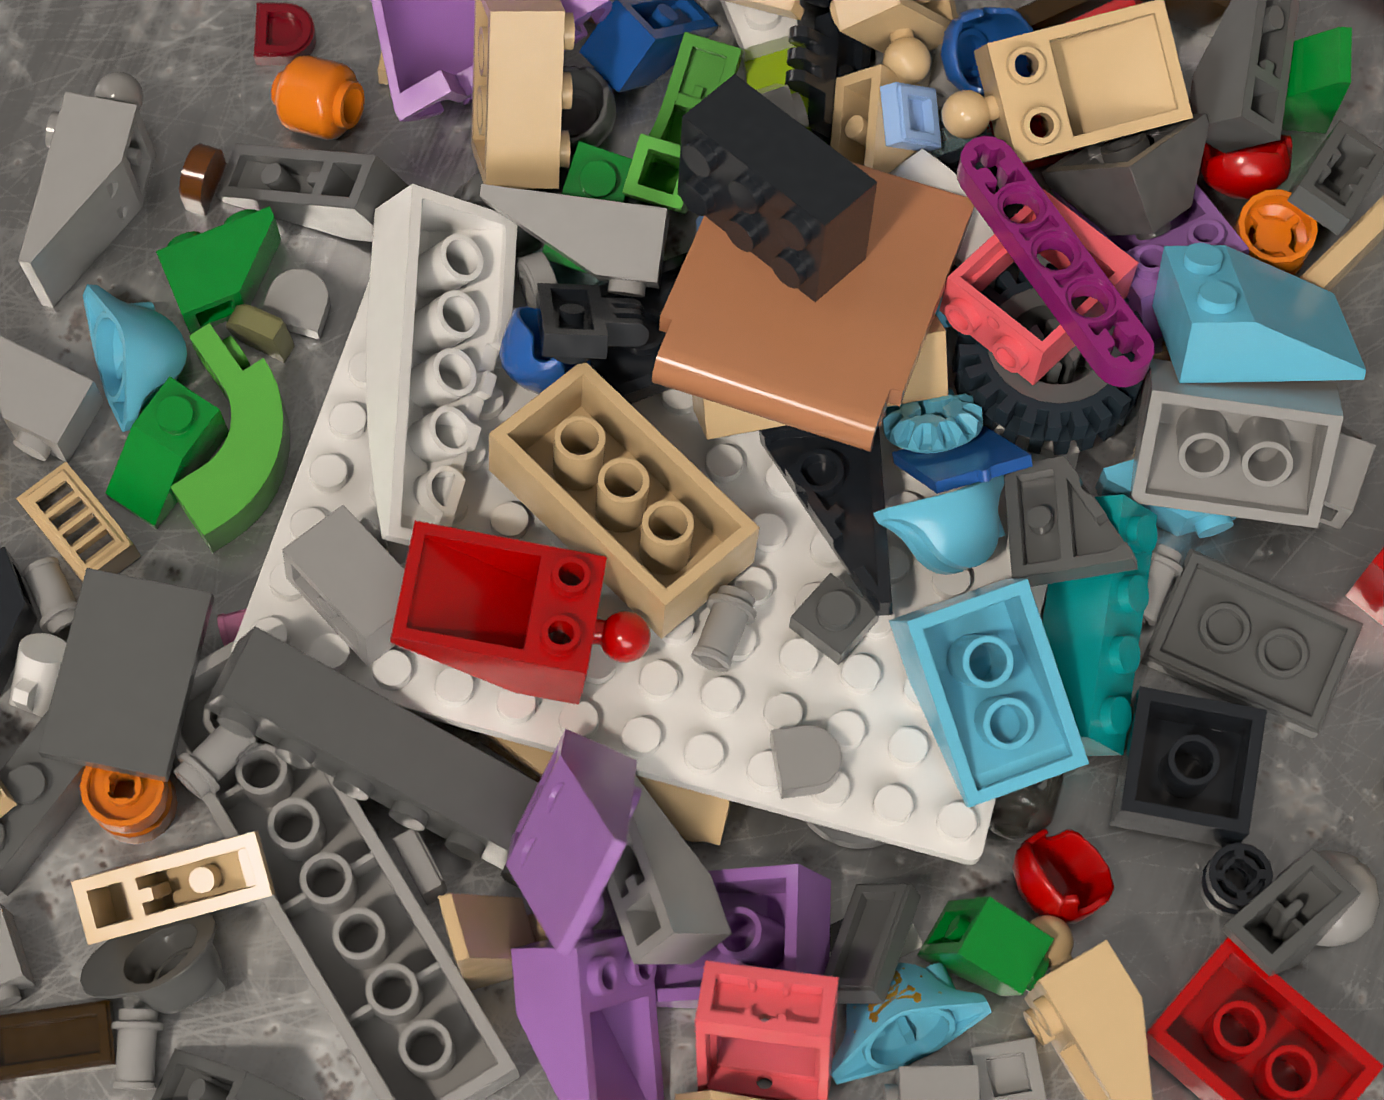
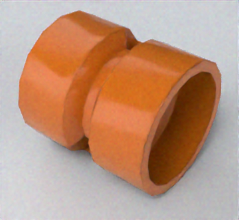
(1276, 230)
(128, 805)

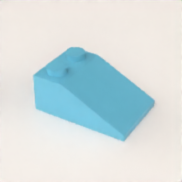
(1248, 321)
(990, 689)

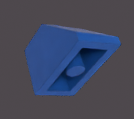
(643, 39)

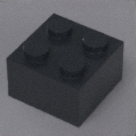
(1189, 767)

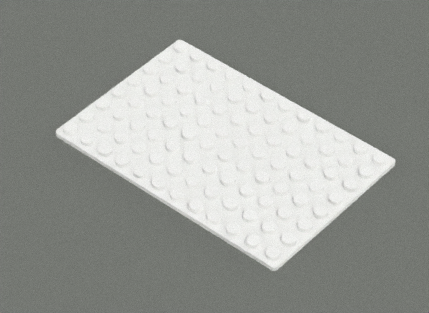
(665, 708)

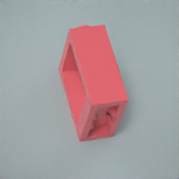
(997, 331)
(789, 1049)

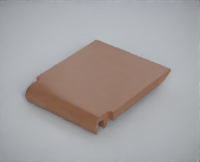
(820, 363)

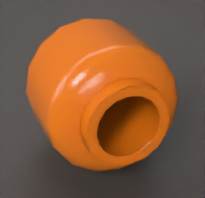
(318, 97)

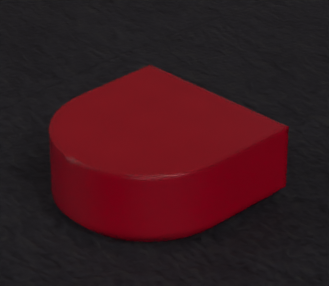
(282, 33)

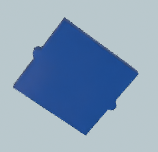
(970, 463)

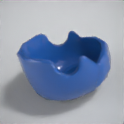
(972, 31)
(522, 353)

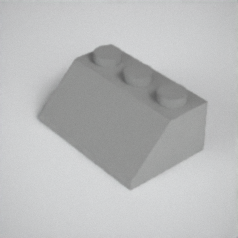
(1236, 446)

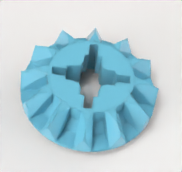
(933, 423)

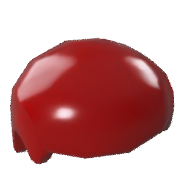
(1249, 169)
(1062, 875)

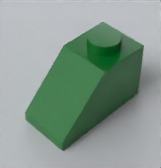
(1318, 80)
(163, 446)
(988, 946)

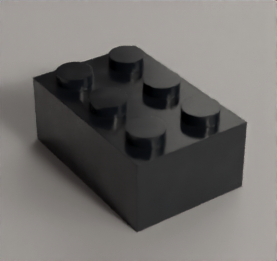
(775, 188)

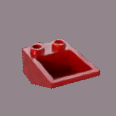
(495, 600)

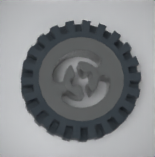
(1045, 409)

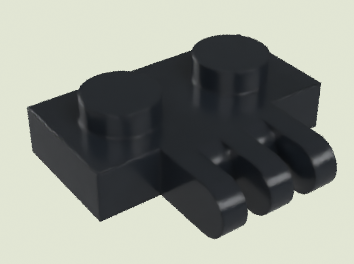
(817, 61)
(581, 323)

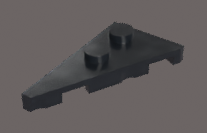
(840, 493)

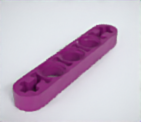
(1055, 287)

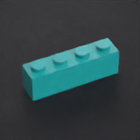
(1097, 633)

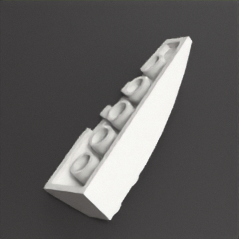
(431, 348)

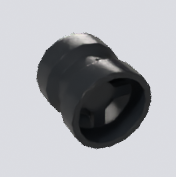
(1226, 887)

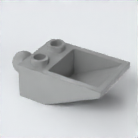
(88, 184)

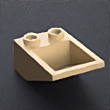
(897, 29)
(1086, 82)
(1091, 1018)

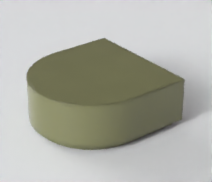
(261, 331)

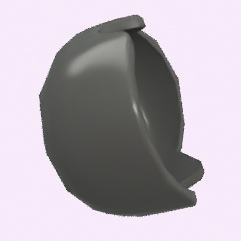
(592, 108)

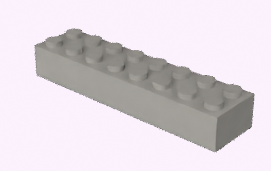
(353, 923)

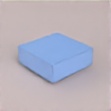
(910, 117)

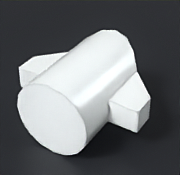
(36, 672)

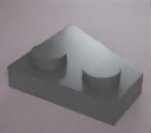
(1059, 527)

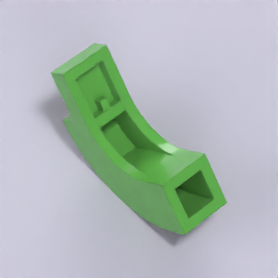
(697, 72)
(250, 466)

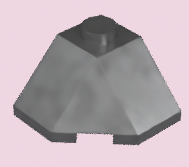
(1134, 180)

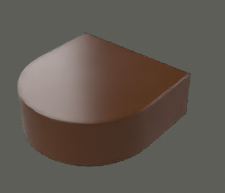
(201, 177)

